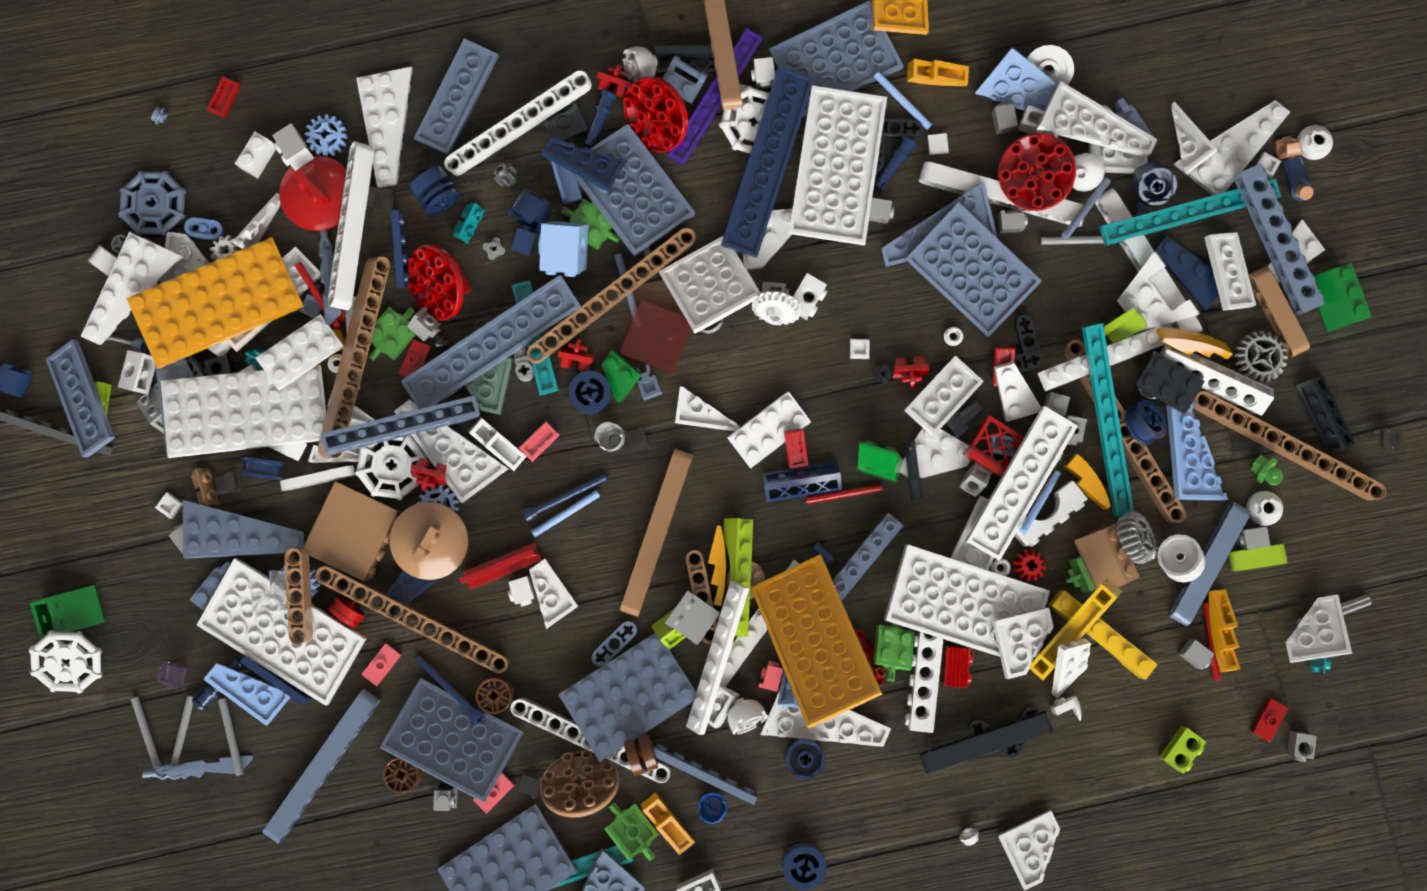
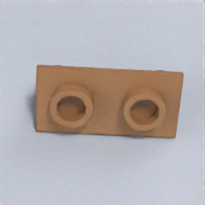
(203, 479)

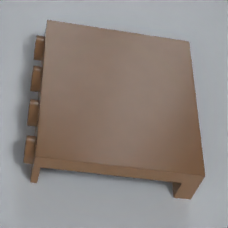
(351, 532)

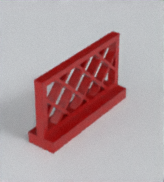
(988, 461)
(501, 566)

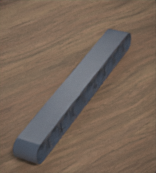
(321, 766)

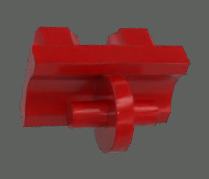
(605, 81)
(567, 355)
(910, 373)
(429, 477)

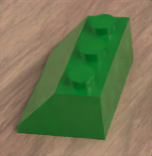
(1341, 297)

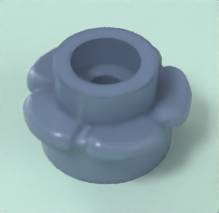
(159, 115)

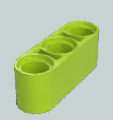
(1257, 557)

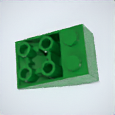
(878, 461)
(68, 611)

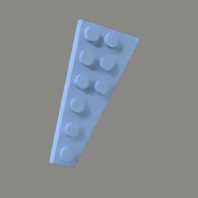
(1018, 83)
(1191, 459)

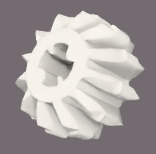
(222, 245)

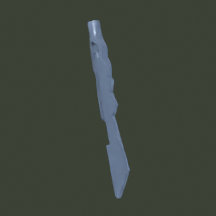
(327, 257)
(195, 768)

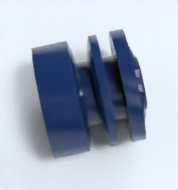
(434, 191)

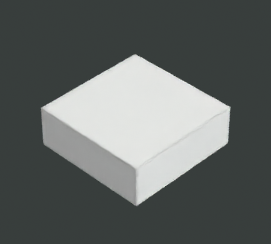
(937, 144)
(1269, 163)
(859, 348)
(169, 505)

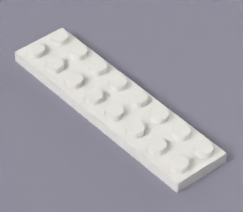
(1021, 483)

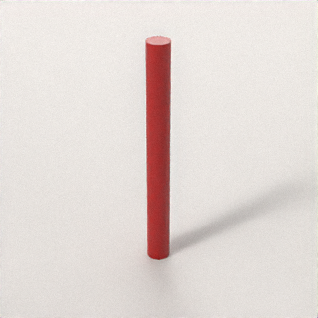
(314, 290)
(844, 493)
(1214, 665)

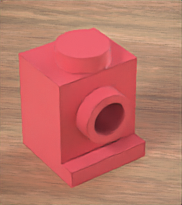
(771, 676)

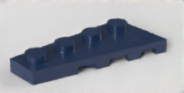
(591, 166)
(399, 256)
(1190, 271)
(407, 589)

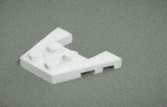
(1149, 301)
(358, 417)

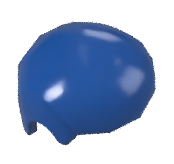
(712, 807)

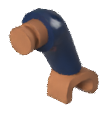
(1295, 171)

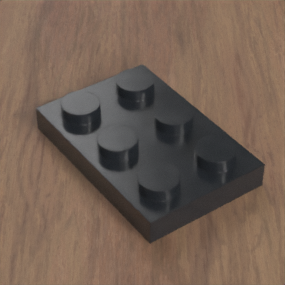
(566, 122)
(1169, 382)

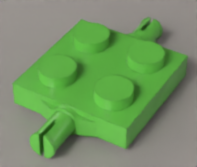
(598, 226)
(392, 333)
(893, 649)
(631, 831)

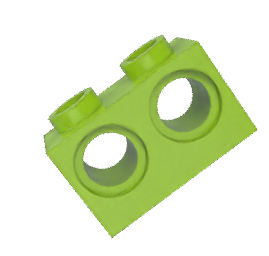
(1178, 746)

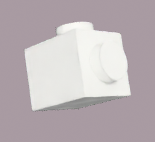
(763, 72)
(521, 591)

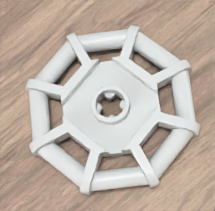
(741, 119)
(382, 471)
(61, 671)

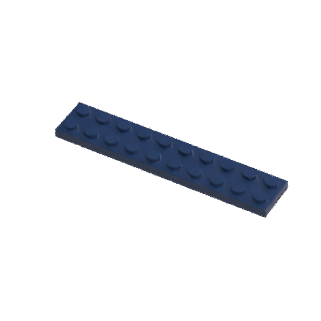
(767, 162)

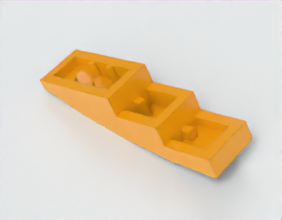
(1191, 341)
(717, 557)
(1223, 636)

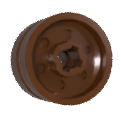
(490, 703)
(641, 754)
(401, 783)

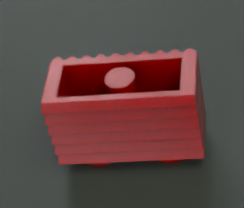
(956, 667)

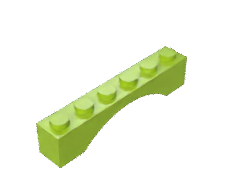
(738, 539)

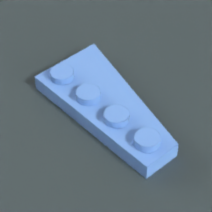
(251, 694)

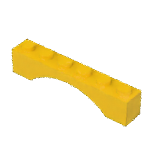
(1076, 627)
(1107, 637)

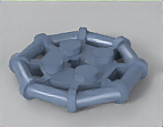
(159, 211)

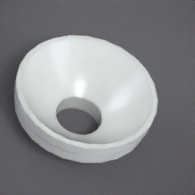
(1309, 148)
(1256, 504)

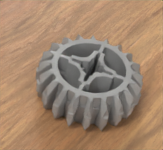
(1255, 350)
(1136, 537)

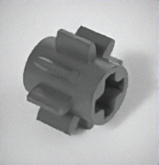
(505, 175)

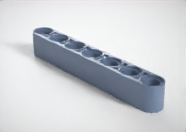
(1215, 554)

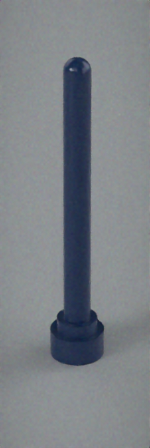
(531, 512)
(475, 713)

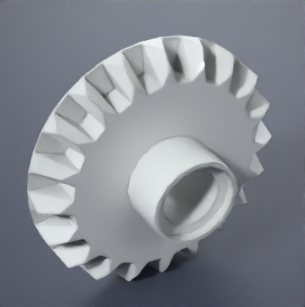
(1056, 57)
(776, 308)

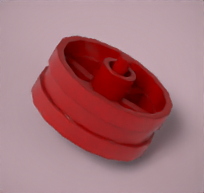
(346, 611)

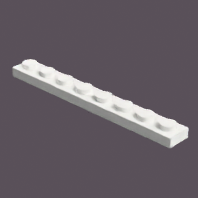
(1117, 353)
(744, 644)
(717, 657)

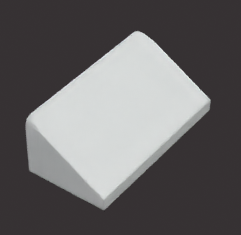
(722, 705)

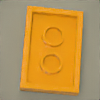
(900, 16)

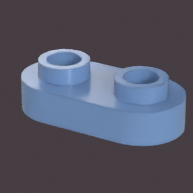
(205, 228)

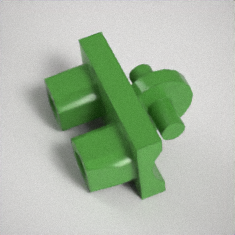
(1266, 470)
(1079, 575)

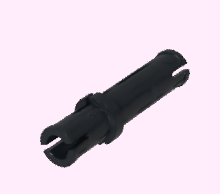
(913, 471)

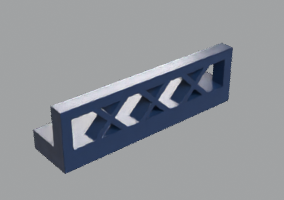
(802, 478)
(289, 689)

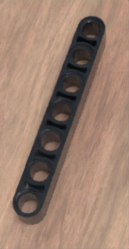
(986, 742)

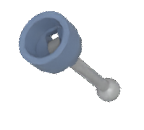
(138, 345)

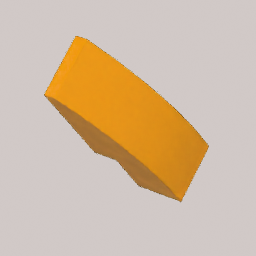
(937, 73)
(1088, 481)
(667, 823)

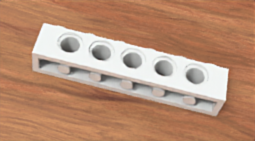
(1208, 369)
(925, 722)

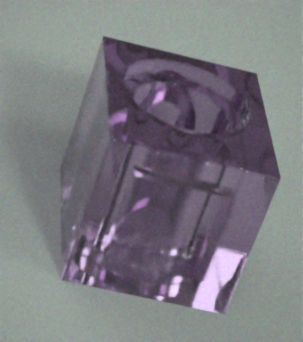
(171, 674)

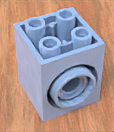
(563, 248)

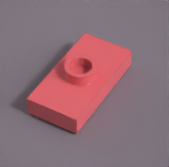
(539, 441)
(381, 664)
(501, 787)

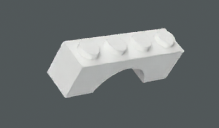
(1066, 500)

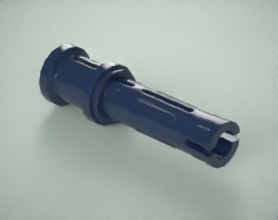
(602, 110)
(899, 156)
(211, 692)

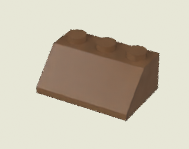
(1105, 557)

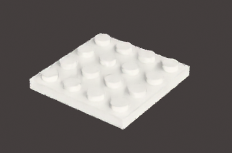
(709, 284)

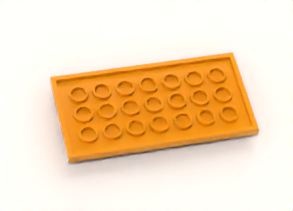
(214, 303)
(815, 641)

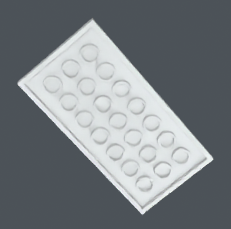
(838, 165)
(241, 412)
(957, 599)
(264, 637)

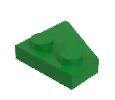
(620, 375)

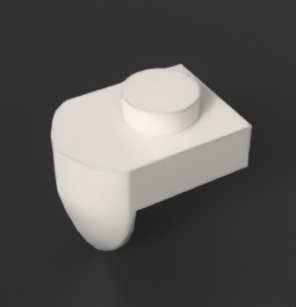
(1062, 705)

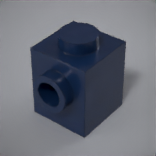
(523, 240)

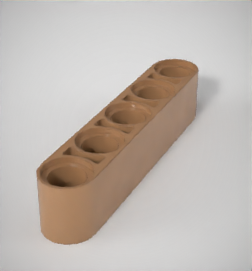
(1278, 311)
(704, 586)
(293, 603)

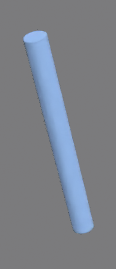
(902, 100)
(1039, 502)
(565, 513)

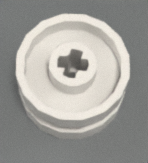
(1183, 548)

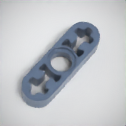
(600, 650)

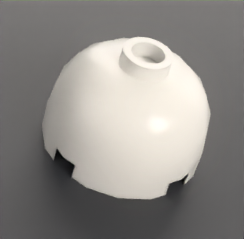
(639, 63)
(1089, 172)
(745, 715)

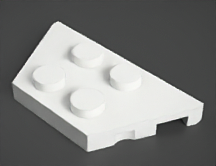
(1070, 664)

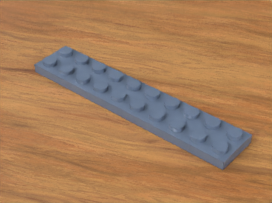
(491, 343)

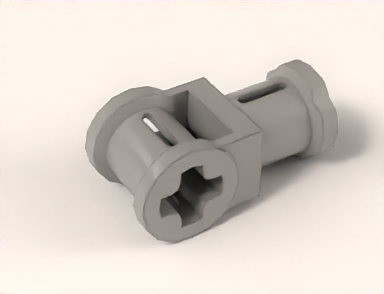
(521, 362)

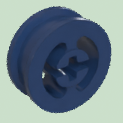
(586, 377)
(1145, 422)
(261, 468)
(789, 863)

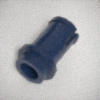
(827, 556)

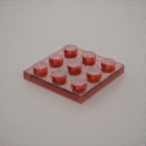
(656, 337)

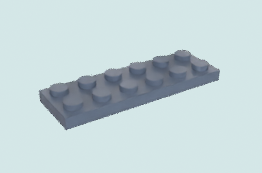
(456, 97)
(80, 398)

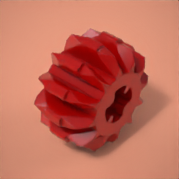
(1033, 572)

